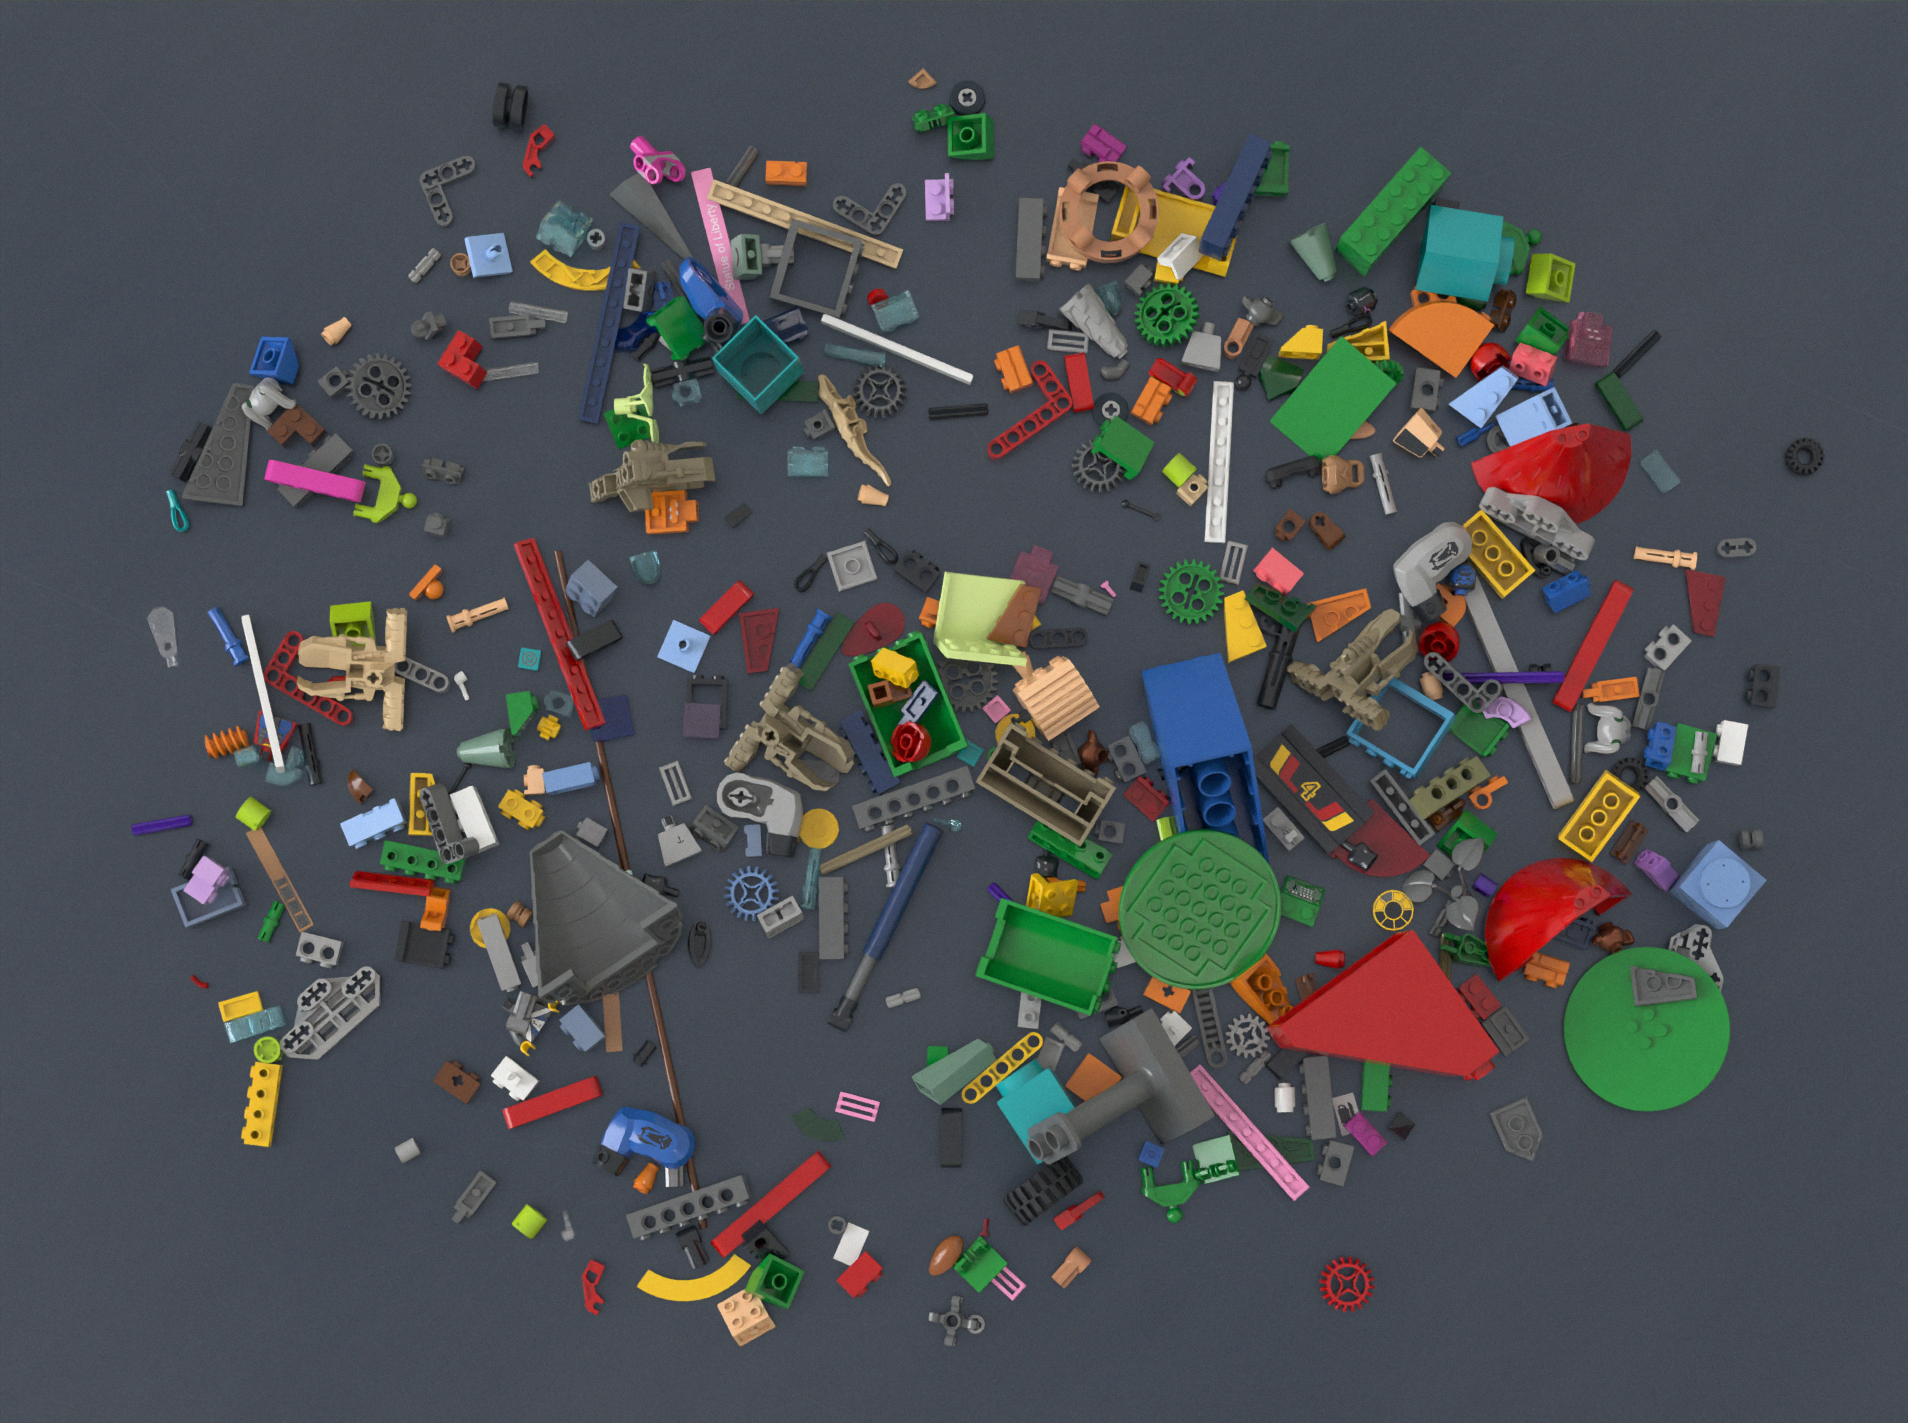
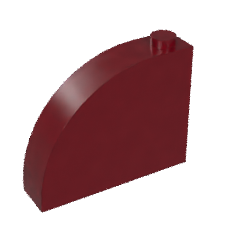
(1384, 836)

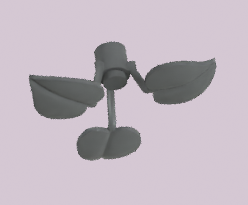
(1465, 910)

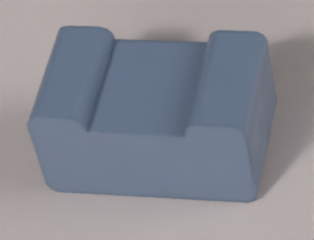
(754, 840)

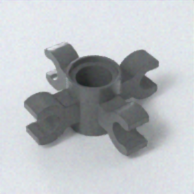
(956, 1305)

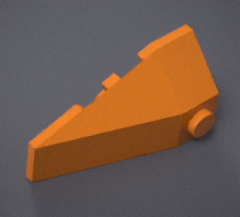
(1263, 990)

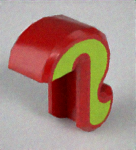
(1173, 377)

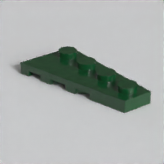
(1292, 1149)

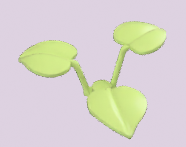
(629, 404)

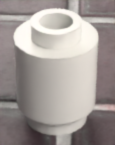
(1284, 1097)

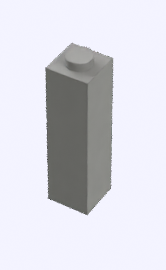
(499, 952)

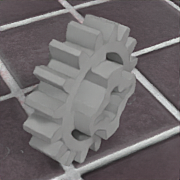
(1239, 1031)

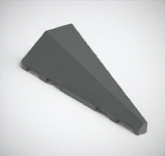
(642, 202)

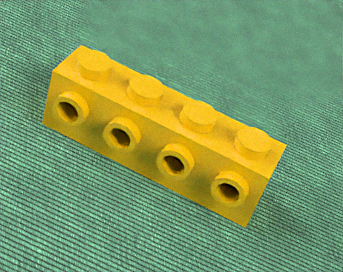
(262, 1104)

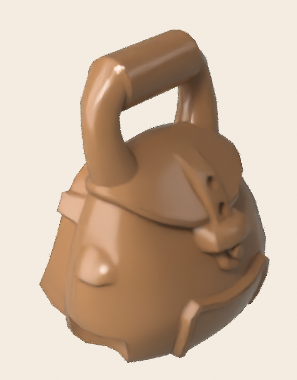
(1338, 474)

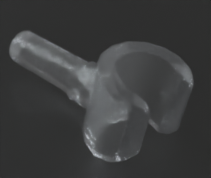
(568, 1233)

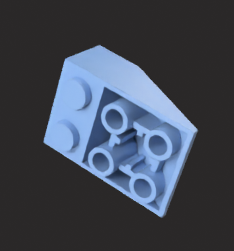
(1534, 417)

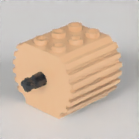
(1054, 698)

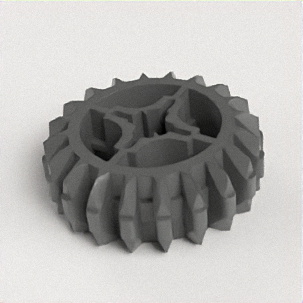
(887, 384)
(1091, 469)

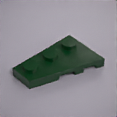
(1281, 608)

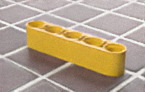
(1008, 1059)

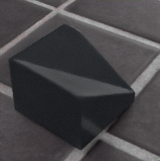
(1401, 1126)

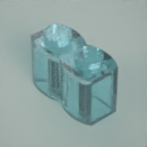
(1141, 738)

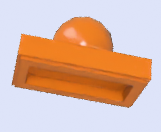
(429, 585)

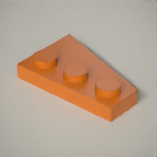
(1338, 611)

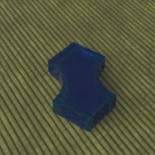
(631, 335)

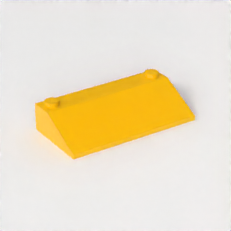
(1175, 217)

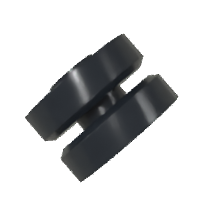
(510, 106)

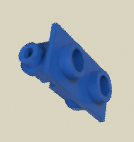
(662, 294)

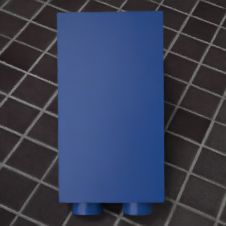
(1202, 727)

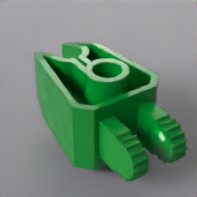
(1467, 950)

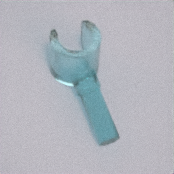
(955, 825)

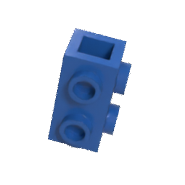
(1567, 591)
(1660, 747)

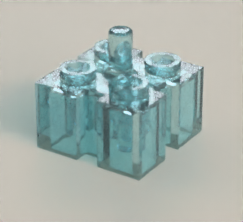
(564, 228)

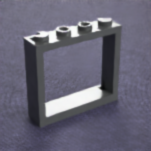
(785, 255)

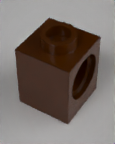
(1293, 518)

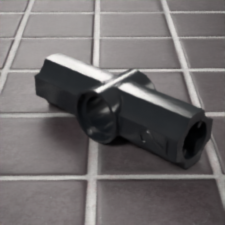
(682, 371)
(190, 451)

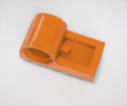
(1494, 784)

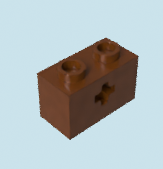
(446, 1080)

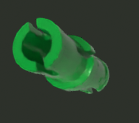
(271, 921)

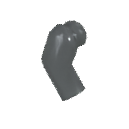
(1113, 373)

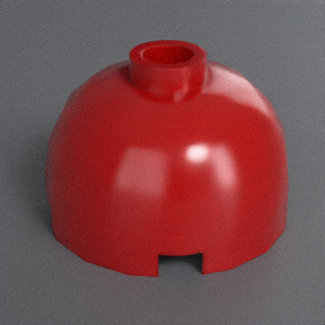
(1488, 359)
(1440, 638)
(910, 742)

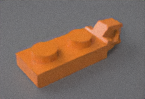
(1612, 690)

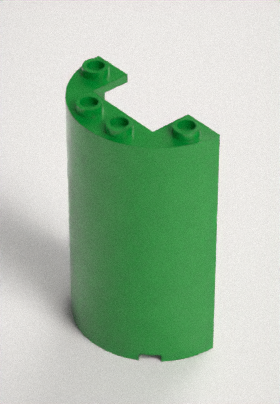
(939, 720)
(1050, 958)

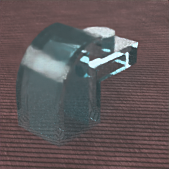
(291, 774)

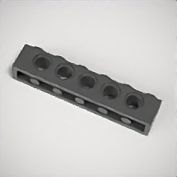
(961, 776)
(638, 1219)

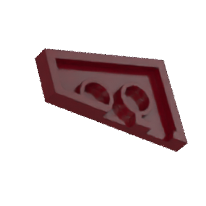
(1705, 599)
(758, 637)

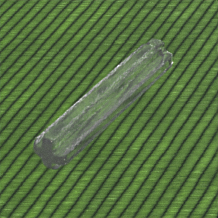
(538, 311)
(511, 371)

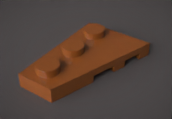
(1018, 617)

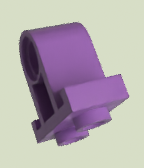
(1183, 180)
(1657, 869)

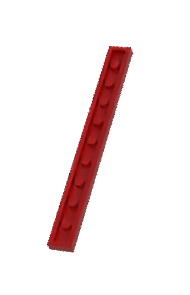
(559, 633)

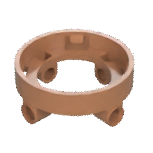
(1081, 238)

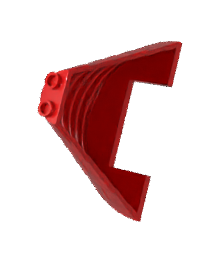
(1568, 466)
(1542, 903)

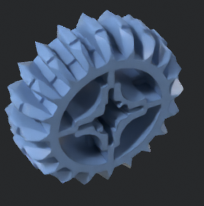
(739, 880)

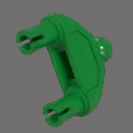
(1521, 245)
(1171, 1194)

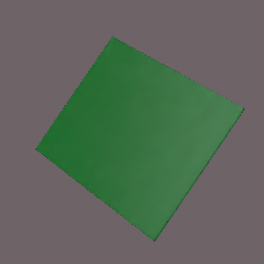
(1333, 401)

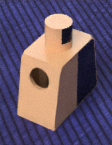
(1420, 435)

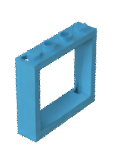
(1421, 700)

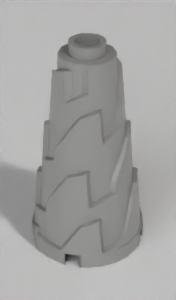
(1089, 315)

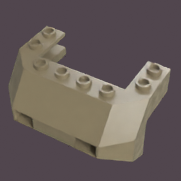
(1046, 785)

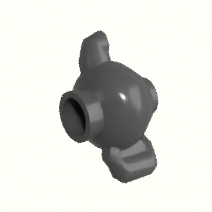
(1262, 311)

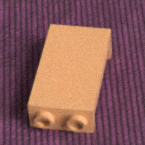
(1059, 250)

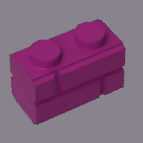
(1102, 145)
(1365, 1133)

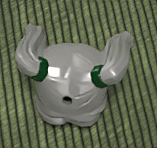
(264, 401)
(1611, 731)

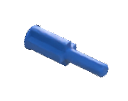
(1473, 434)

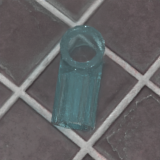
(247, 757)

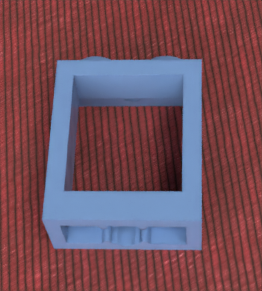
(570, 778)

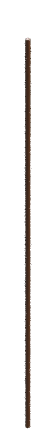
(625, 866)

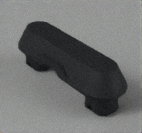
(1309, 463)

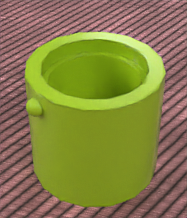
(1179, 470)
(253, 814)
(268, 1050)
(529, 1221)

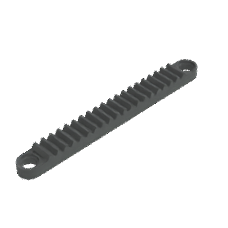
(1209, 1025)

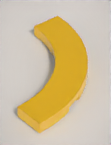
(572, 277)
(697, 1288)

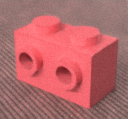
(1533, 364)
(1278, 572)

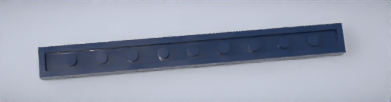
(608, 323)

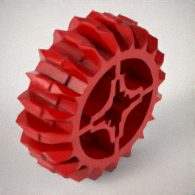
(1353, 1276)

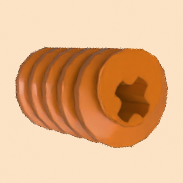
(226, 742)

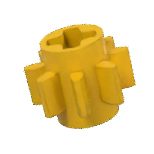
(549, 727)

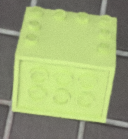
(968, 614)

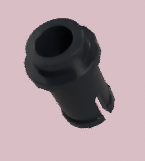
(644, 1053)

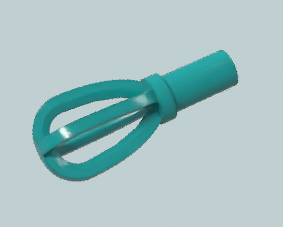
(175, 505)

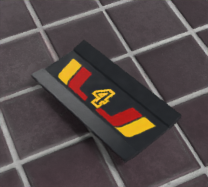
(1311, 789)

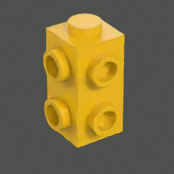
(895, 667)
(526, 812)

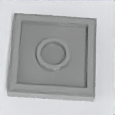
(852, 566)

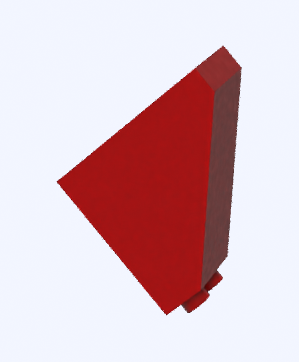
(1393, 1013)

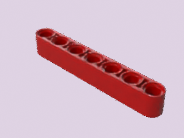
(1593, 645)
(771, 1203)

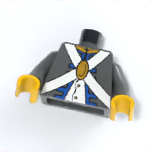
(540, 1015)

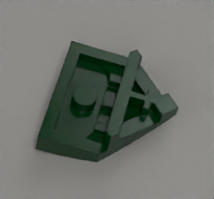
(1279, 377)

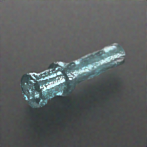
(865, 357)
(814, 854)

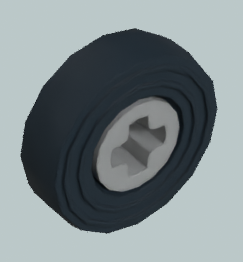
(967, 87)
(1103, 402)

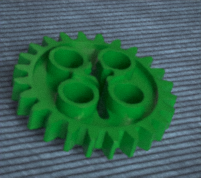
(1178, 326)
(1174, 586)

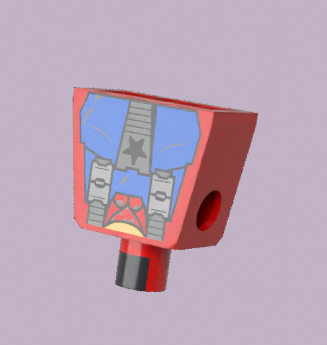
(284, 729)

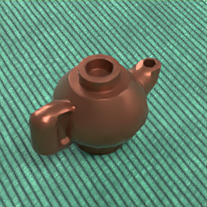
(1092, 753)
(1612, 938)

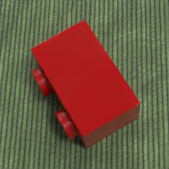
(860, 1274)

